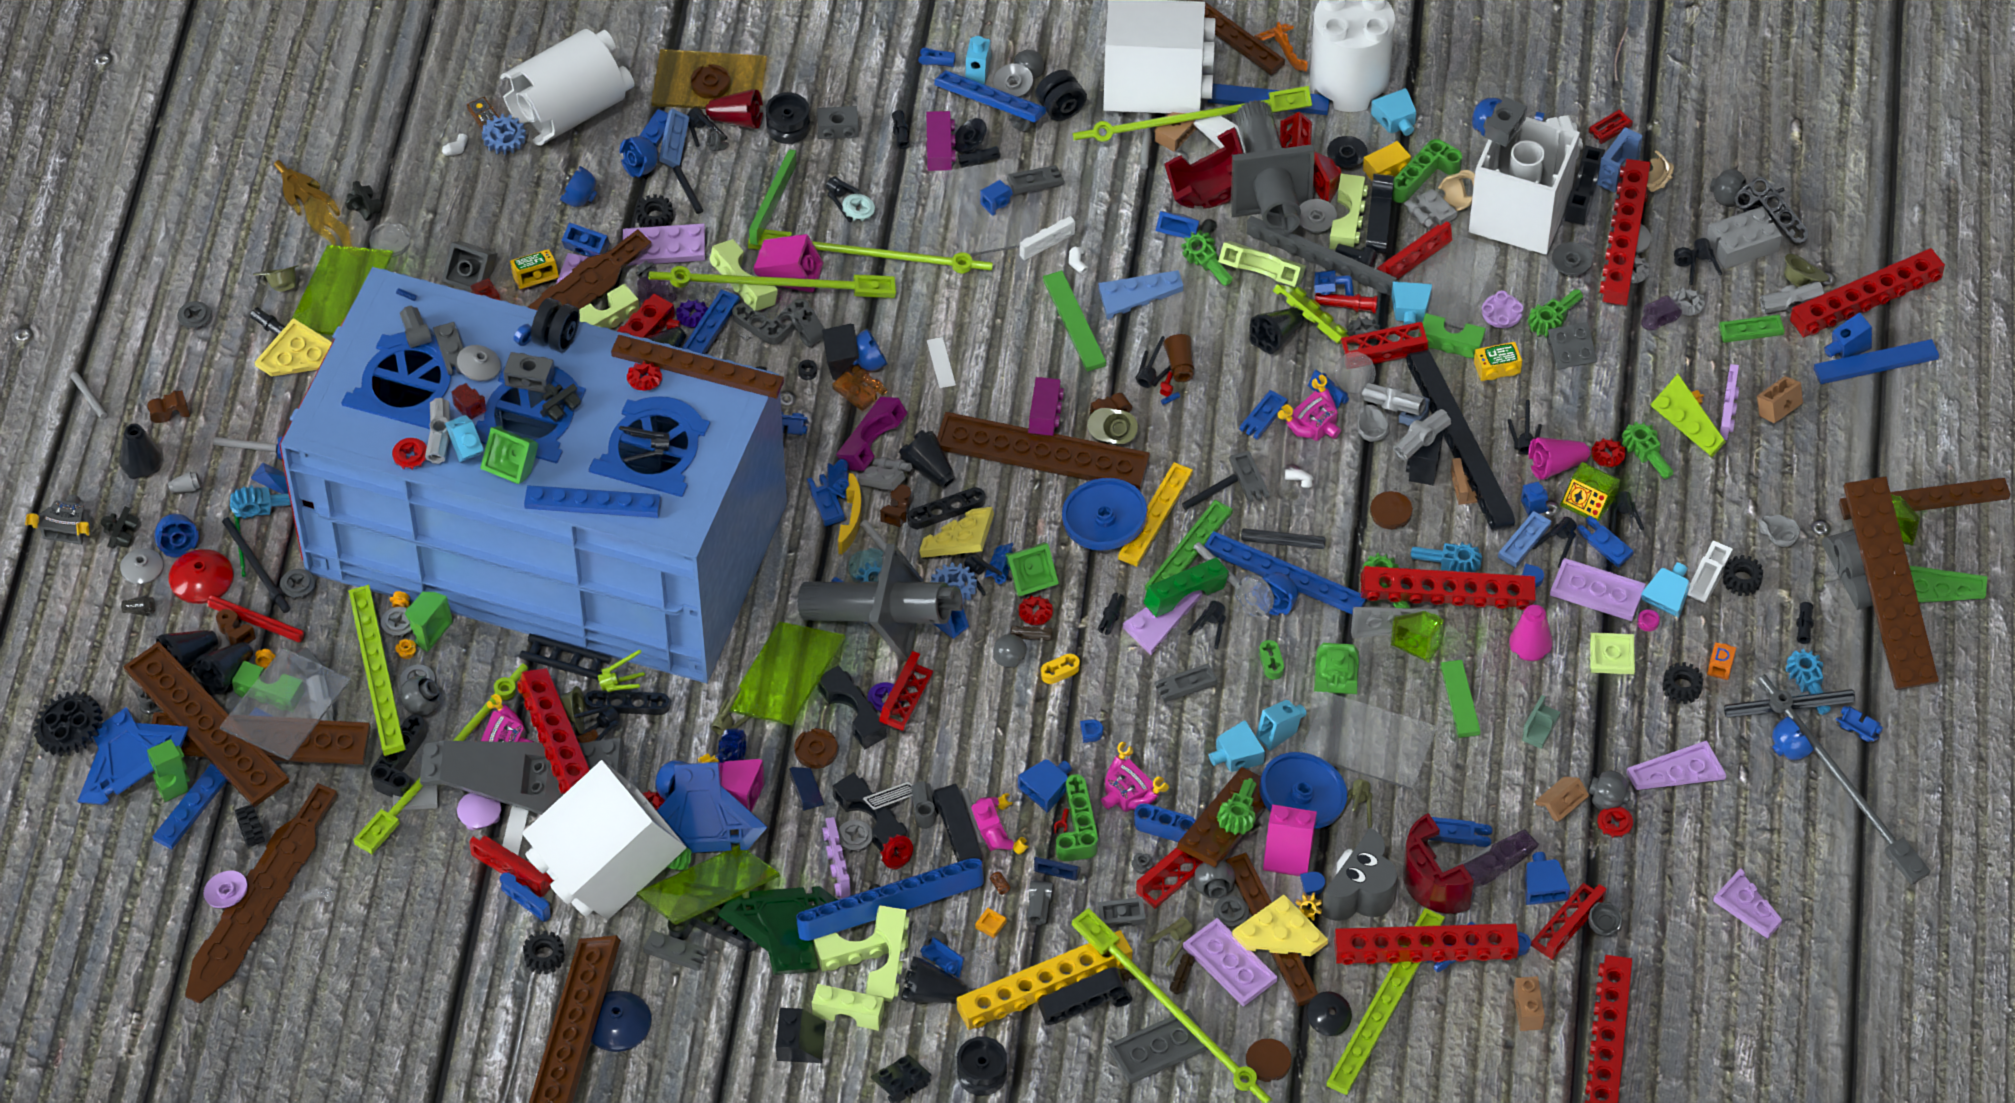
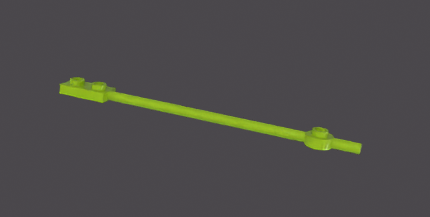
(1278, 101)
(960, 262)
(862, 284)
(385, 822)
(1105, 940)

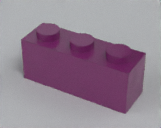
(940, 140)
(1045, 406)

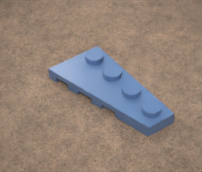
(1130, 292)

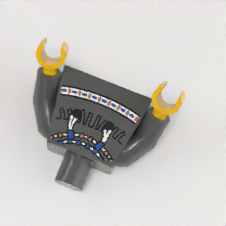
(63, 521)

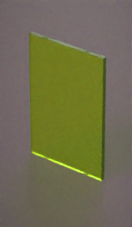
(336, 285)
(786, 672)
(707, 884)

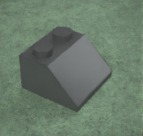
(468, 265)

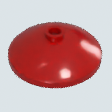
(196, 584)

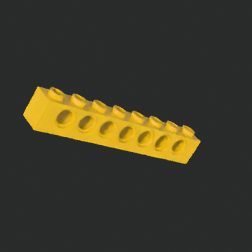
(1031, 978)

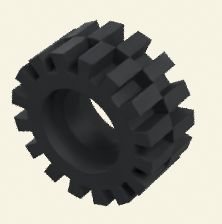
(654, 204)
(1743, 585)
(1682, 693)
(249, 825)
(543, 941)

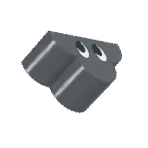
(1363, 883)

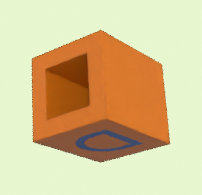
(1721, 661)

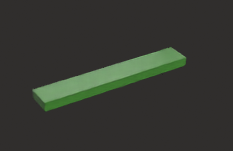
(772, 197)
(1074, 321)
(1184, 553)

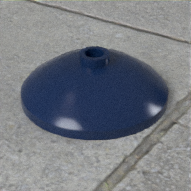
(624, 1029)

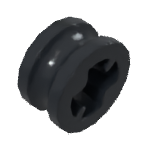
(1683, 257)
(802, 369)

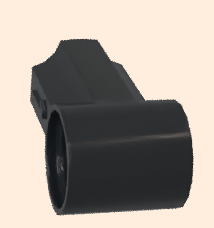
(1365, 255)

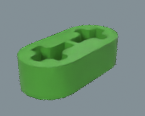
(1267, 660)

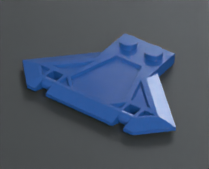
(123, 755)
(705, 812)

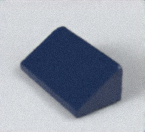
(806, 787)
(1056, 868)

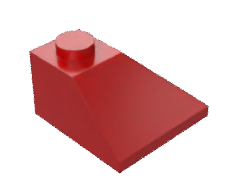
(1325, 177)

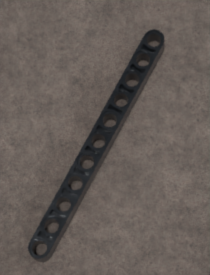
(1461, 440)

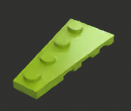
(1683, 411)

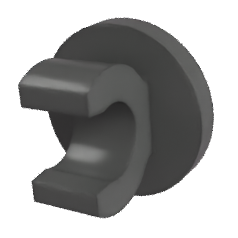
(1020, 123)
(715, 141)
(644, 268)

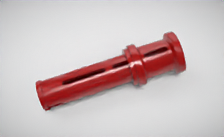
(1353, 302)

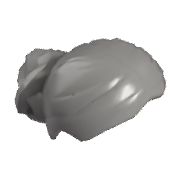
(1372, 423)
(1779, 529)

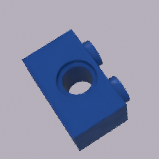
(585, 241)

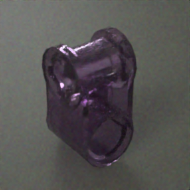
(647, 288)
(1660, 313)

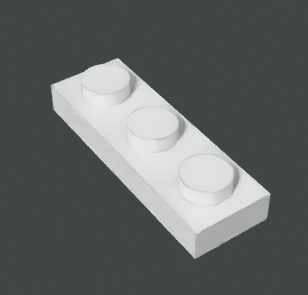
(1047, 237)

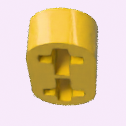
(1059, 668)

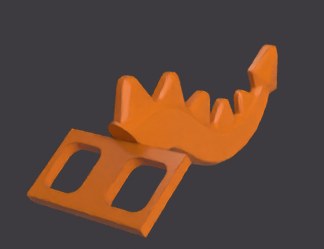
(1282, 38)

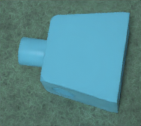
(978, 51)
(1395, 112)
(1410, 301)
(464, 438)
(1668, 590)
(1279, 723)
(1238, 748)

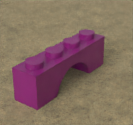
(883, 416)

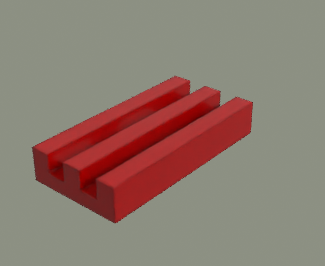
(1612, 129)

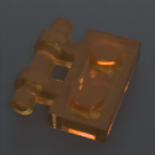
(855, 391)

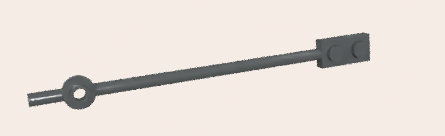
(1898, 850)

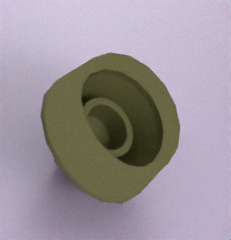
(1802, 272)
(280, 279)
(1112, 425)
(574, 703)

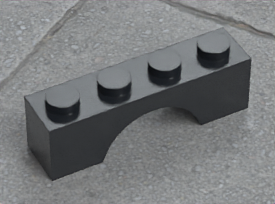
(1585, 186)
(837, 687)
(850, 794)

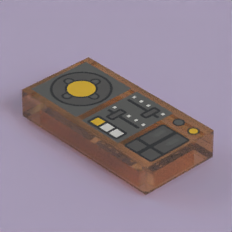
(481, 111)

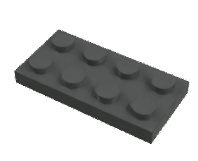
(1155, 1048)

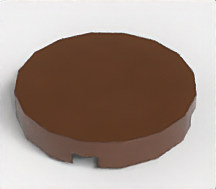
(710, 81)
(1391, 510)
(816, 748)
(1269, 1059)

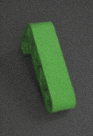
(1433, 156)
(1079, 816)

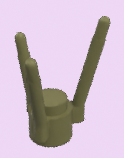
(723, 720)
(1360, 793)
(1178, 930)

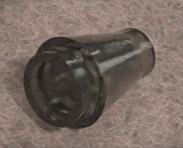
(141, 605)

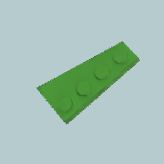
(1945, 585)

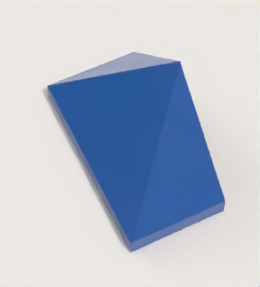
(1176, 224)
(271, 478)

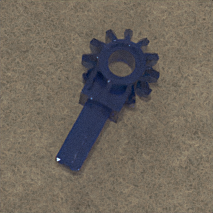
(731, 745)

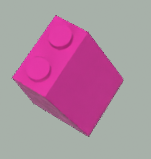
(789, 259)
(743, 780)
(1289, 840)

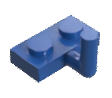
(1326, 283)

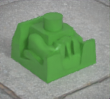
(509, 455)
(1032, 569)
(429, 618)
(1336, 668)

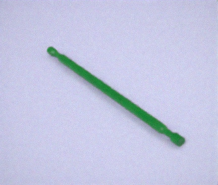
(241, 556)

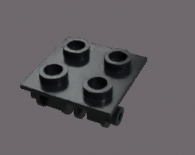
(900, 1077)

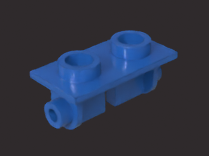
(1337, 394)
(795, 423)
(838, 477)
(999, 561)
(1866, 729)
(943, 956)

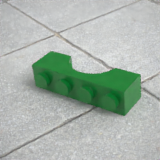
(1167, 593)

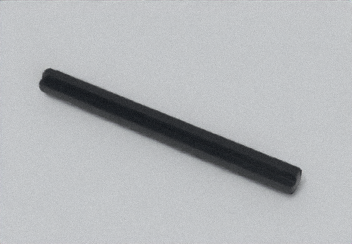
(1799, 702)

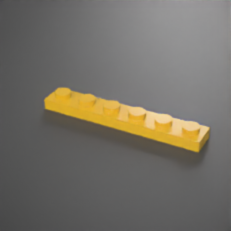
(1158, 511)

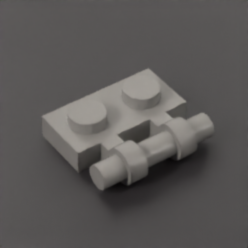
(1435, 207)
(882, 476)

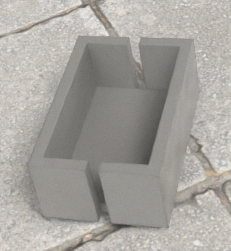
(1743, 237)

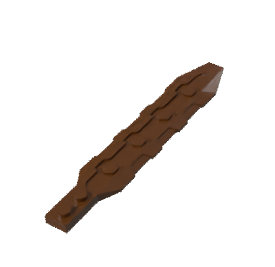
(595, 274)
(267, 884)

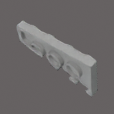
(1378, 621)

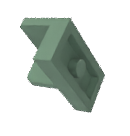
(1540, 724)

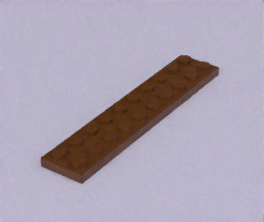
(1041, 452)
(1890, 583)
(191, 706)
(327, 743)
(575, 1020)

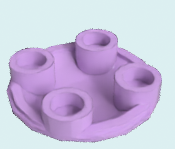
(1502, 310)
(478, 811)

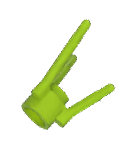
(610, 681)

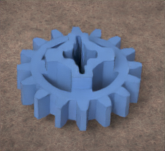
(503, 134)
(956, 577)

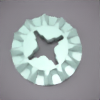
(852, 201)

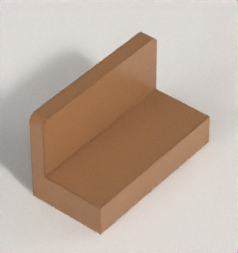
(1462, 489)
(1563, 797)

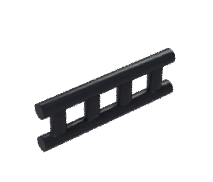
(558, 647)

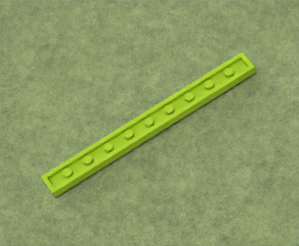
(377, 670)
(1377, 1016)

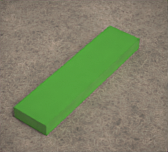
(1460, 698)

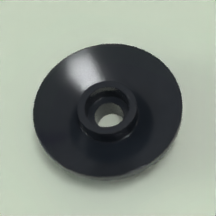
(970, 135)
(1347, 151)
(1322, 1020)

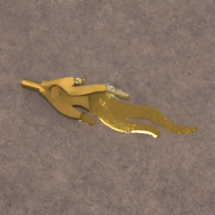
(314, 202)

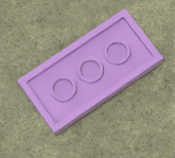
(672, 243)
(1597, 589)
(1230, 962)

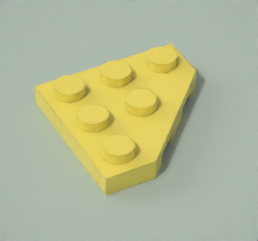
(294, 351)
(961, 536)
(1281, 930)

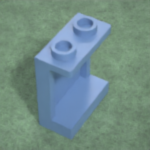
(1624, 147)

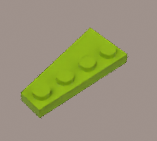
(1312, 311)

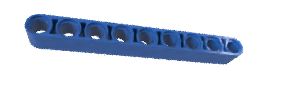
(900, 894)

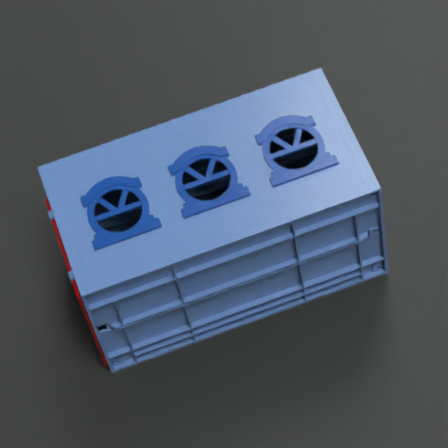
(465, 532)

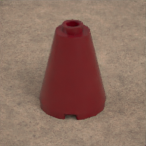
(737, 109)

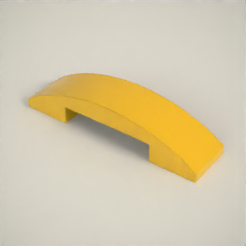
(849, 532)

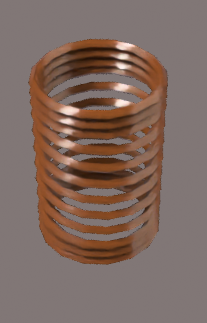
(593, 733)
(1002, 885)

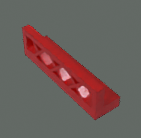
(1299, 131)
(1418, 251)
(1389, 350)
(900, 688)
(506, 861)
(1162, 870)
(1571, 924)

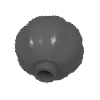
(1727, 186)
(420, 695)
(1609, 790)
(1214, 881)

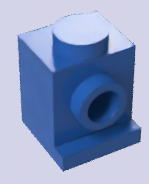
(995, 196)
(1534, 498)

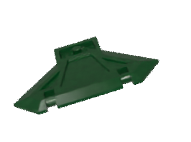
(774, 925)

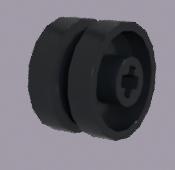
(1061, 95)
(787, 118)
(555, 325)
(982, 1066)

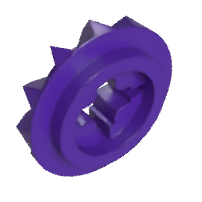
(683, 315)
(878, 692)

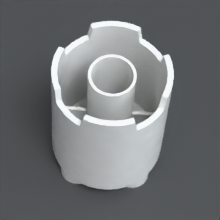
(1351, 51)
(567, 84)

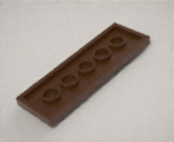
(1205, 837)

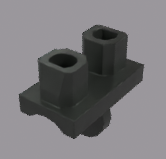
(361, 201)
(552, 406)
(111, 524)

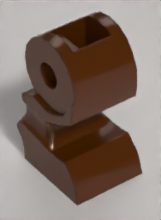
(1117, 401)
(162, 409)
(897, 512)
(229, 625)

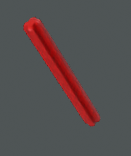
(257, 619)

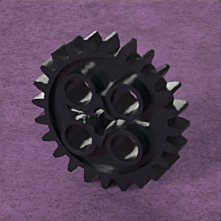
(68, 723)

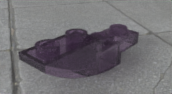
(1501, 857)

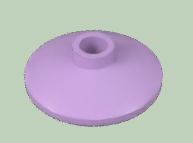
(225, 889)

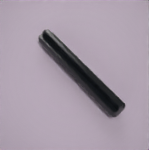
(1283, 538)

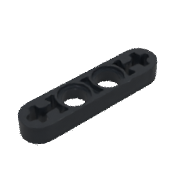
(947, 510)
(628, 698)

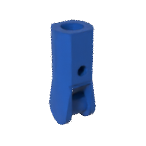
(936, 57)

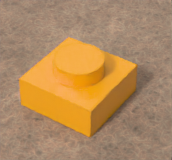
(990, 923)

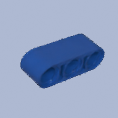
(1157, 816)

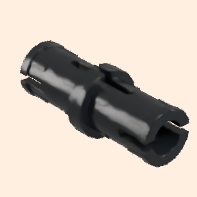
(900, 129)
(979, 156)
(268, 322)
(1111, 613)
(1805, 622)

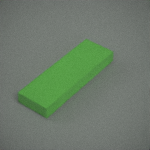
(1751, 328)

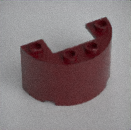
(1208, 179)
(1424, 879)

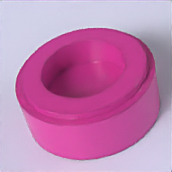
(1648, 620)

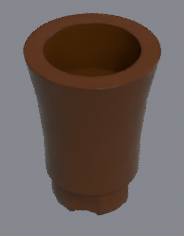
(1180, 356)

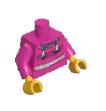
(1314, 415)
(504, 724)
(1128, 784)
(992, 825)

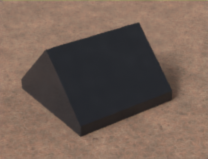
(840, 348)

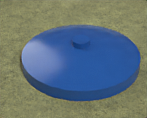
(1104, 514)
(1306, 784)

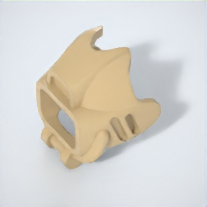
(1660, 173)
(1455, 191)

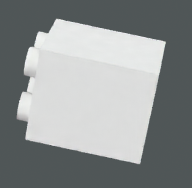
(1158, 56)
(1525, 186)
(601, 842)

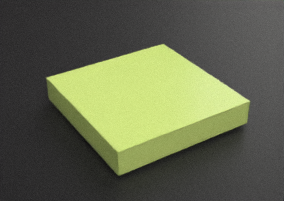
(1612, 653)

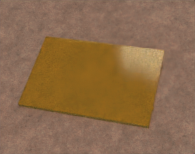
(676, 67)

